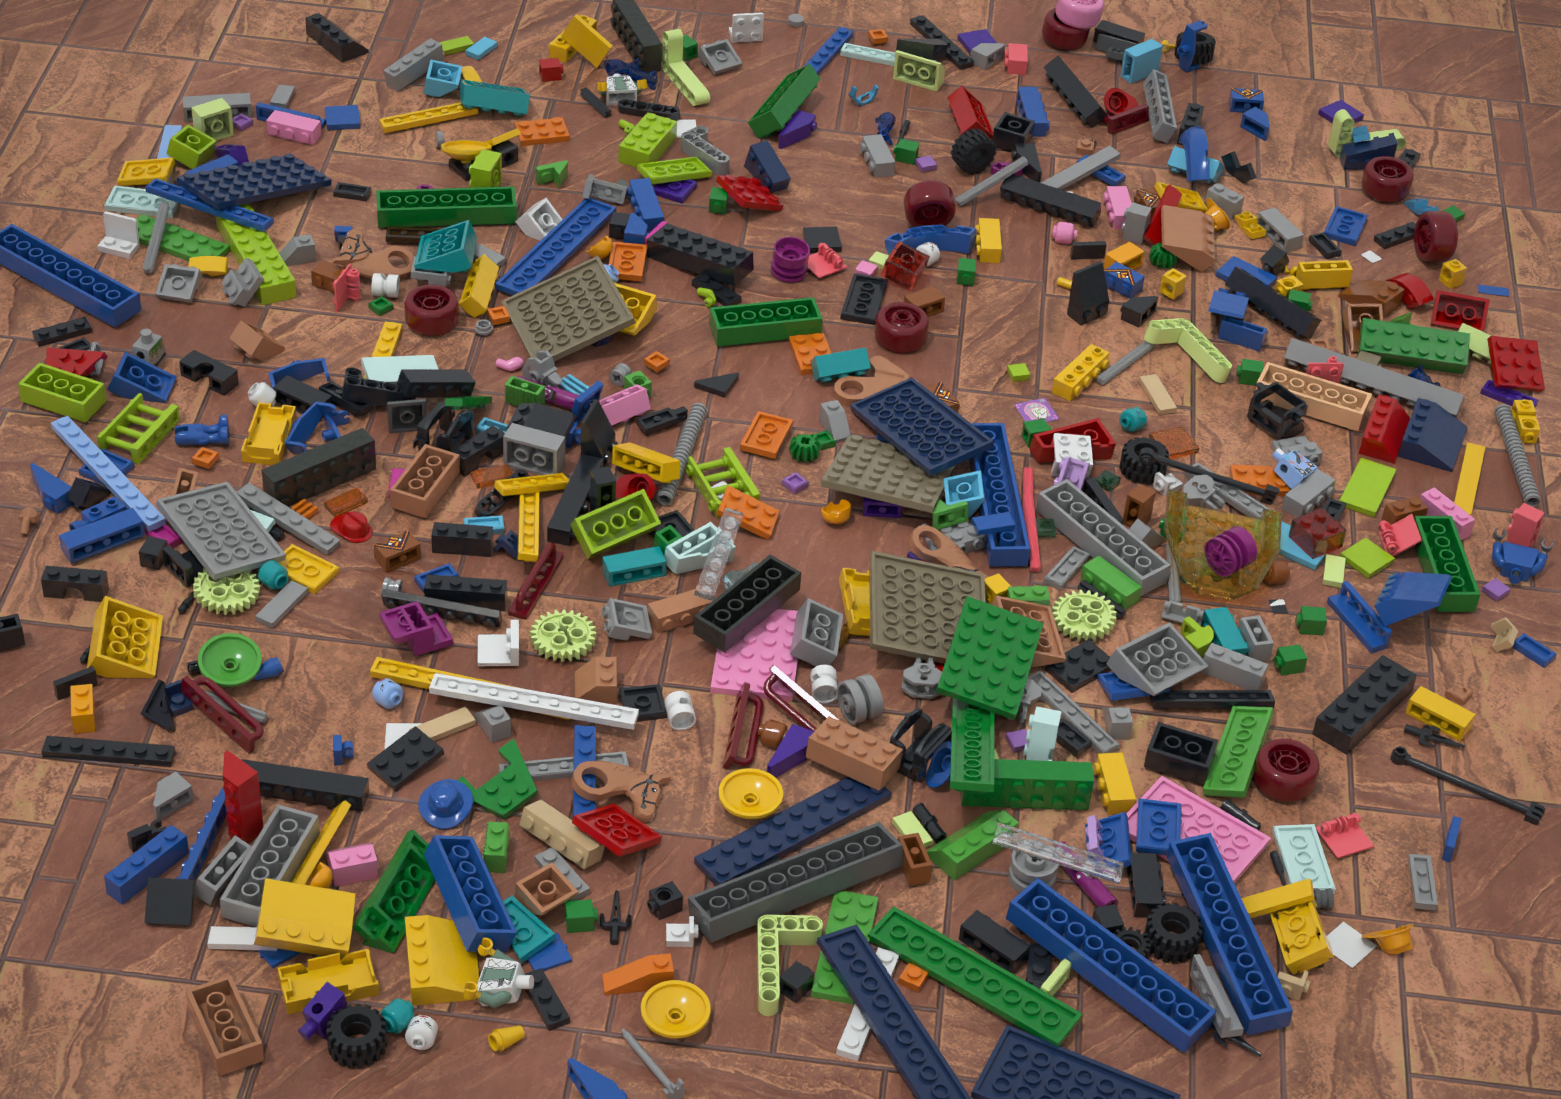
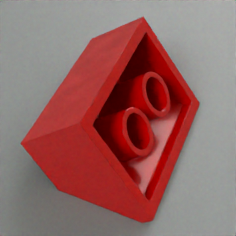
(1454, 309)

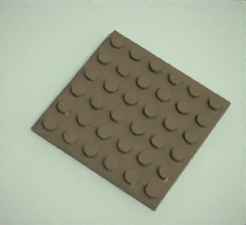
(569, 310)
(884, 474)
(917, 604)

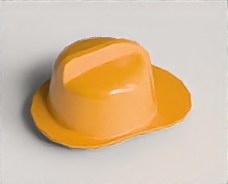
(1219, 216)
(1393, 940)

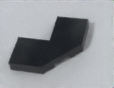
(1233, 167)

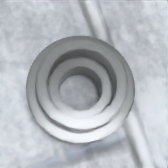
(483, 327)

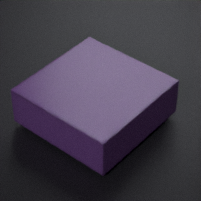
(242, 122)
(926, 163)
(795, 483)
(1496, 589)
(1017, 740)

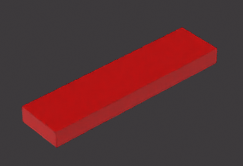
(1154, 230)

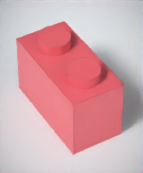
(1016, 59)
(1525, 525)

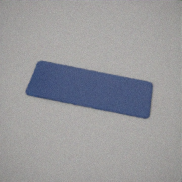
(1493, 290)

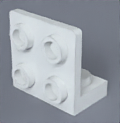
(746, 27)
(121, 235)
(1074, 447)
(500, 648)

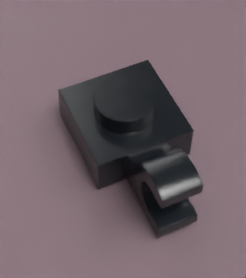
(142, 835)

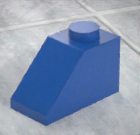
(1256, 122)
(635, 230)

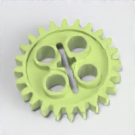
(226, 593)
(1084, 615)
(563, 635)

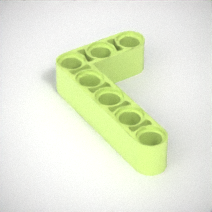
(678, 71)
(1342, 132)
(1193, 342)
(776, 931)

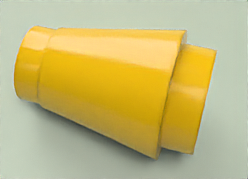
(505, 1037)

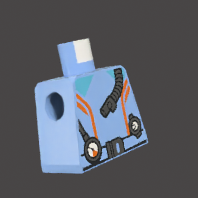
(1292, 467)

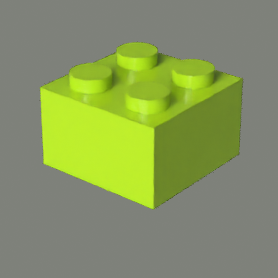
(191, 147)
(486, 170)

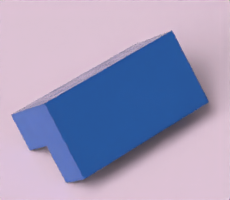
(1242, 333)

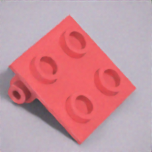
(825, 261)
(346, 287)
(1329, 371)
(1399, 535)
(1344, 835)

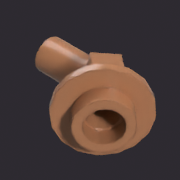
(28, 517)

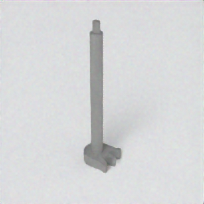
(671, 1091)

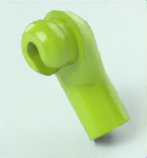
(628, 127)
(708, 294)

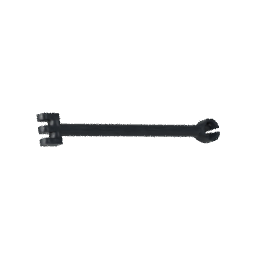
(1267, 495)
(1533, 813)

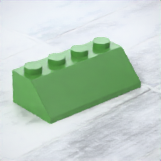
(970, 844)

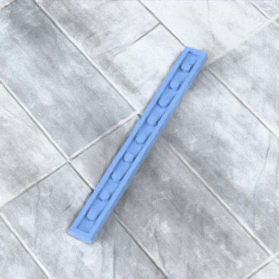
(107, 472)

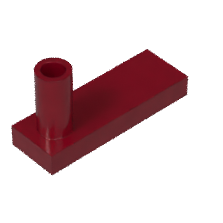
(1127, 119)

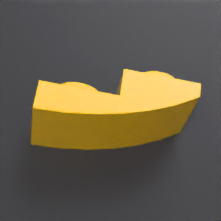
(469, 73)
(1249, 225)
(210, 265)

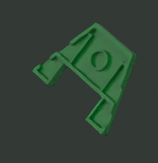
(509, 788)

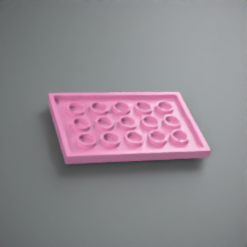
(755, 654)
(1236, 840)

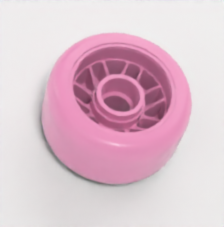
(1080, 13)

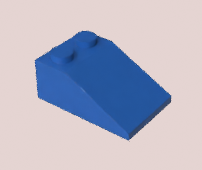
(1229, 304)
(139, 376)

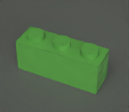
(1111, 582)

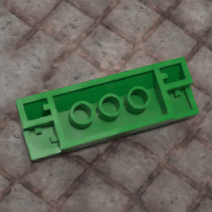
(396, 895)

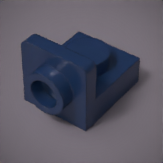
(508, 542)
(178, 701)

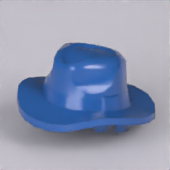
(445, 804)

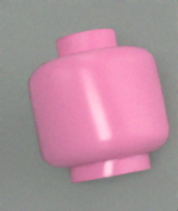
(1064, 233)

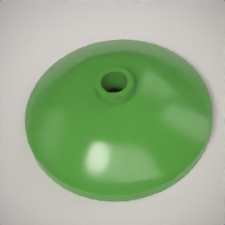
(230, 651)

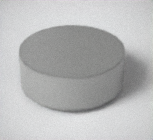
(796, 20)
(439, 138)

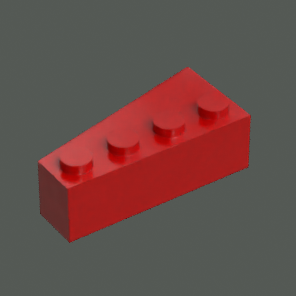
(1101, 442)

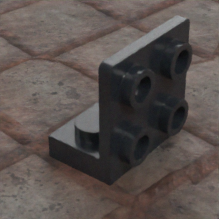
(183, 566)

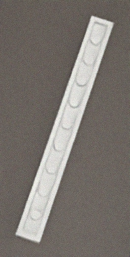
(534, 701)

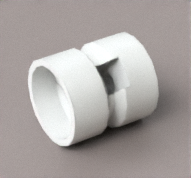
(385, 285)
(824, 684)
(680, 710)

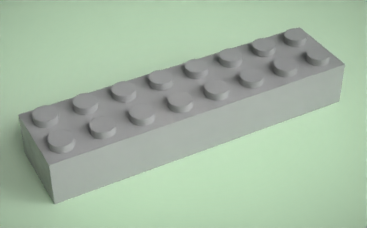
(1102, 535)

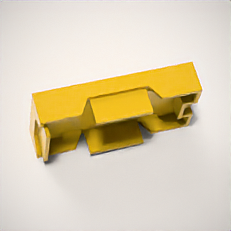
(268, 434)
(856, 600)
(1298, 933)
(351, 976)

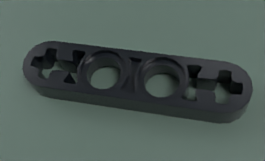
(640, 109)
(1096, 493)
(493, 505)

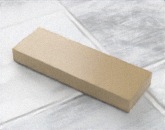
(1157, 394)
(448, 724)

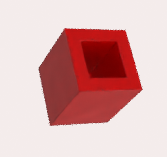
(550, 69)

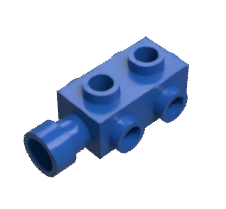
(98, 512)

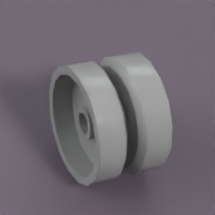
(860, 699)
(1026, 869)

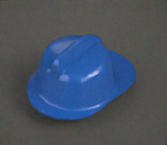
(940, 766)

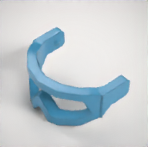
(852, 94)

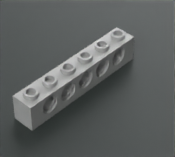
(1160, 106)

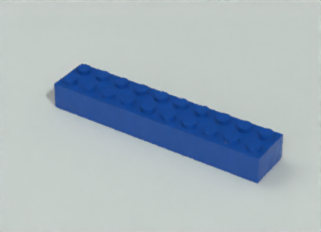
(67, 276)
(1001, 496)
(1229, 934)
(1111, 965)

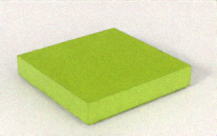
(1367, 558)

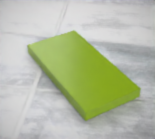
(674, 170)
(1367, 487)

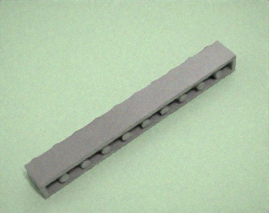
(1375, 377)

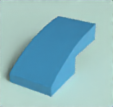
(1360, 134)
(1419, 206)

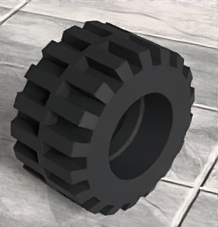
(1204, 47)
(973, 151)
(1131, 465)
(1177, 920)
(356, 1050)

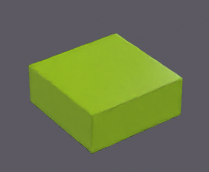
(1018, 372)

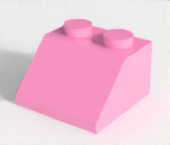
(352, 864)

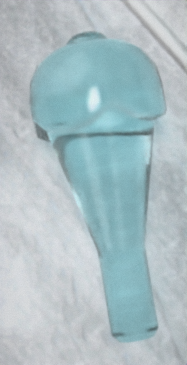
(733, 576)

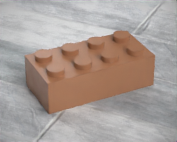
(425, 481)
(854, 753)
(224, 1025)

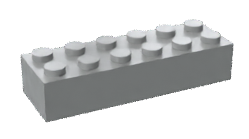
(273, 856)

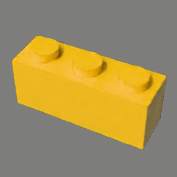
(988, 240)
(1324, 274)
(1440, 713)
(1114, 783)

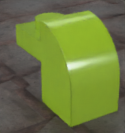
(1196, 636)

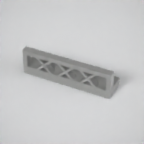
(1213, 994)

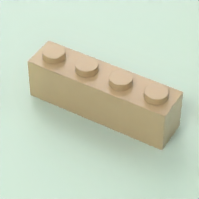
(561, 834)

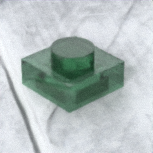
(1108, 480)
(1045, 528)

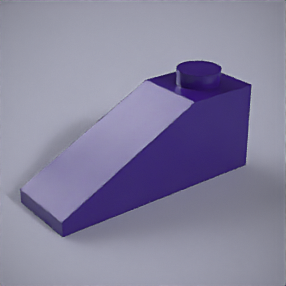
(797, 129)
(238, 152)
(790, 751)

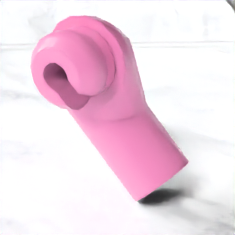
(510, 365)

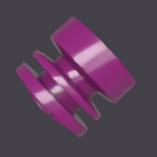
(790, 259)
(1230, 551)

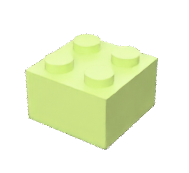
(214, 119)

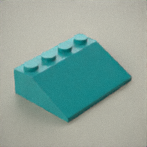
(494, 96)
(447, 249)

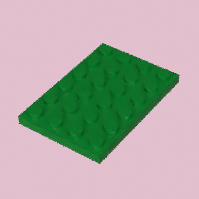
(990, 658)

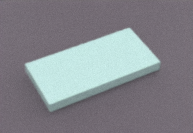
(137, 202)
(389, 368)
(1302, 855)

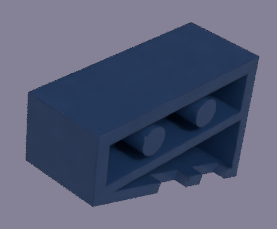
(1356, 155)
(767, 167)

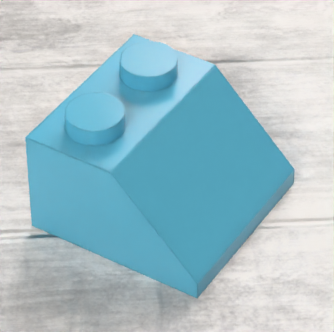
(441, 78)
(965, 488)

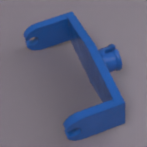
(1188, 45)
(300, 370)
(306, 424)
(331, 424)

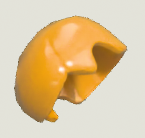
(601, 248)
(836, 513)
(320, 876)

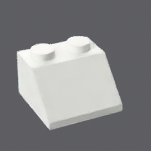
(539, 220)

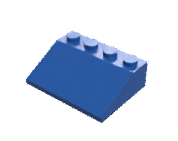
(1410, 594)

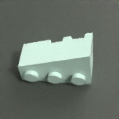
(692, 550)
(1043, 734)

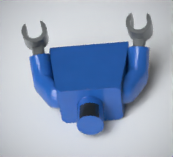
(1518, 561)

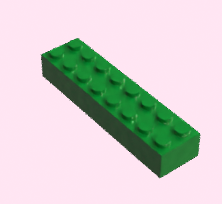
(446, 206)

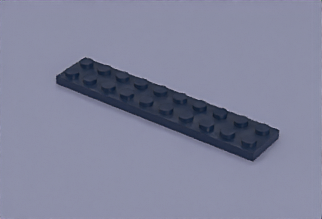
(789, 829)
(890, 1015)

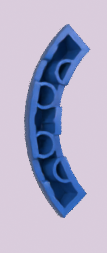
(1196, 151)
(947, 239)

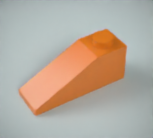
(639, 975)

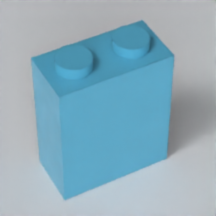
(1141, 60)

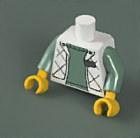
(620, 88)
(500, 979)

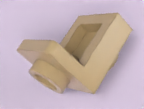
(1505, 635)
(1294, 986)

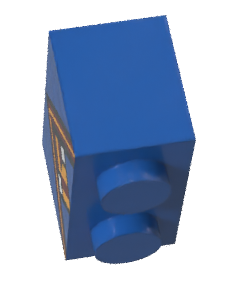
(1245, 99)
(1124, 280)

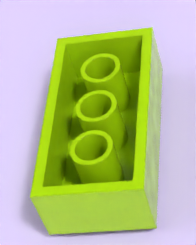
(647, 140)
(62, 392)
(615, 524)

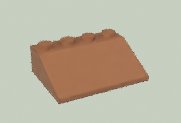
(1189, 236)
(1049, 646)

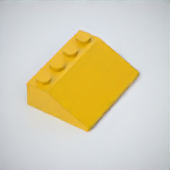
(641, 305)
(124, 640)
(305, 918)
(437, 961)

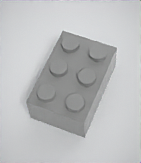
(533, 450)
(816, 633)

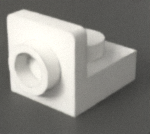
(1163, 483)
(681, 934)

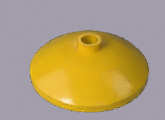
(464, 149)
(750, 793)
(679, 1001)

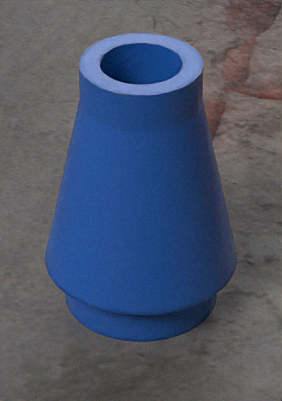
(269, 669)

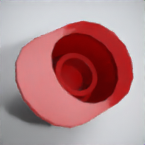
(1118, 101)
(633, 483)
(352, 527)

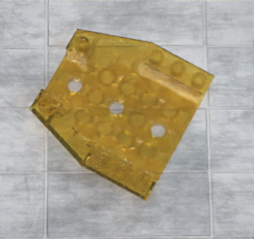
(1192, 526)

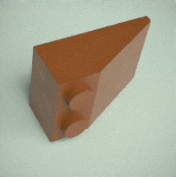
(1374, 292)
(1353, 316)

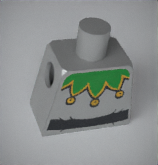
(149, 348)

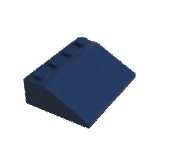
(1432, 436)

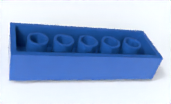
(469, 892)

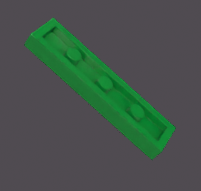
(468, 402)

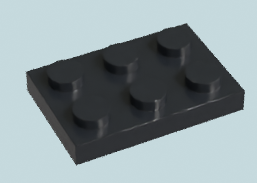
(1080, 666)
(405, 758)

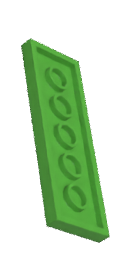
(180, 241)
(1238, 751)
(845, 911)

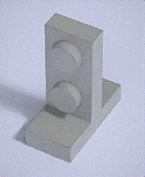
(604, 190)

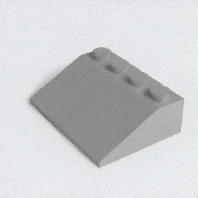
(1156, 660)

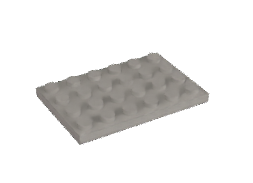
(220, 530)

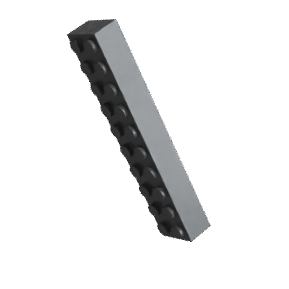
(795, 881)

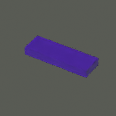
(1504, 395)

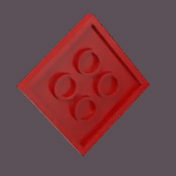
(749, 192)
(1516, 363)
(616, 829)

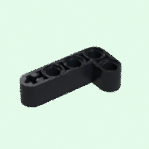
(369, 391)

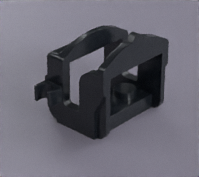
(1275, 419)
(456, 431)
(927, 740)

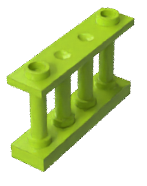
(146, 441)
(734, 471)

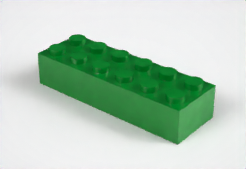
(784, 101)
(764, 321)
(1415, 345)
(1444, 554)
(1036, 785)

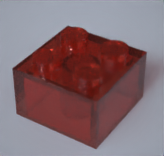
(905, 265)
(1317, 533)

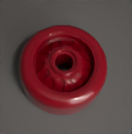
(1062, 35)
(1387, 179)
(929, 204)
(1435, 236)
(431, 310)
(901, 327)
(1286, 770)

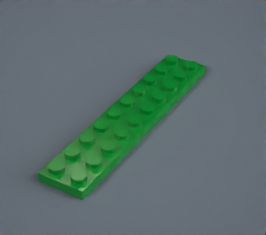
(972, 748)
(975, 977)

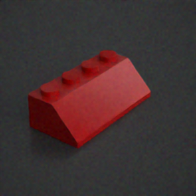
(969, 112)
(1385, 430)
(242, 798)

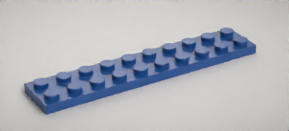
(556, 246)

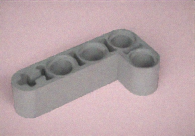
(695, 144)

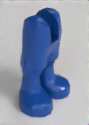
(203, 434)

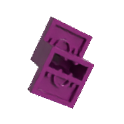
(418, 630)

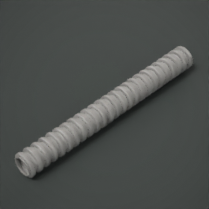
(683, 450)
(1517, 455)

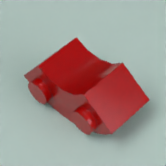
(1415, 291)

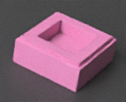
(866, 268)

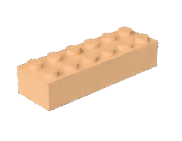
(1324, 398)

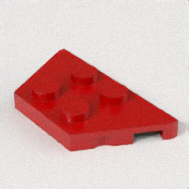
(74, 361)

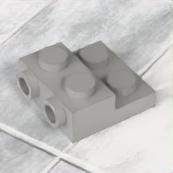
(719, 56)
(433, 277)
(178, 283)
(242, 283)
(1300, 444)
(965, 536)
(626, 619)

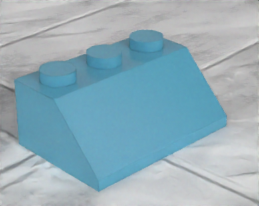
(1177, 163)

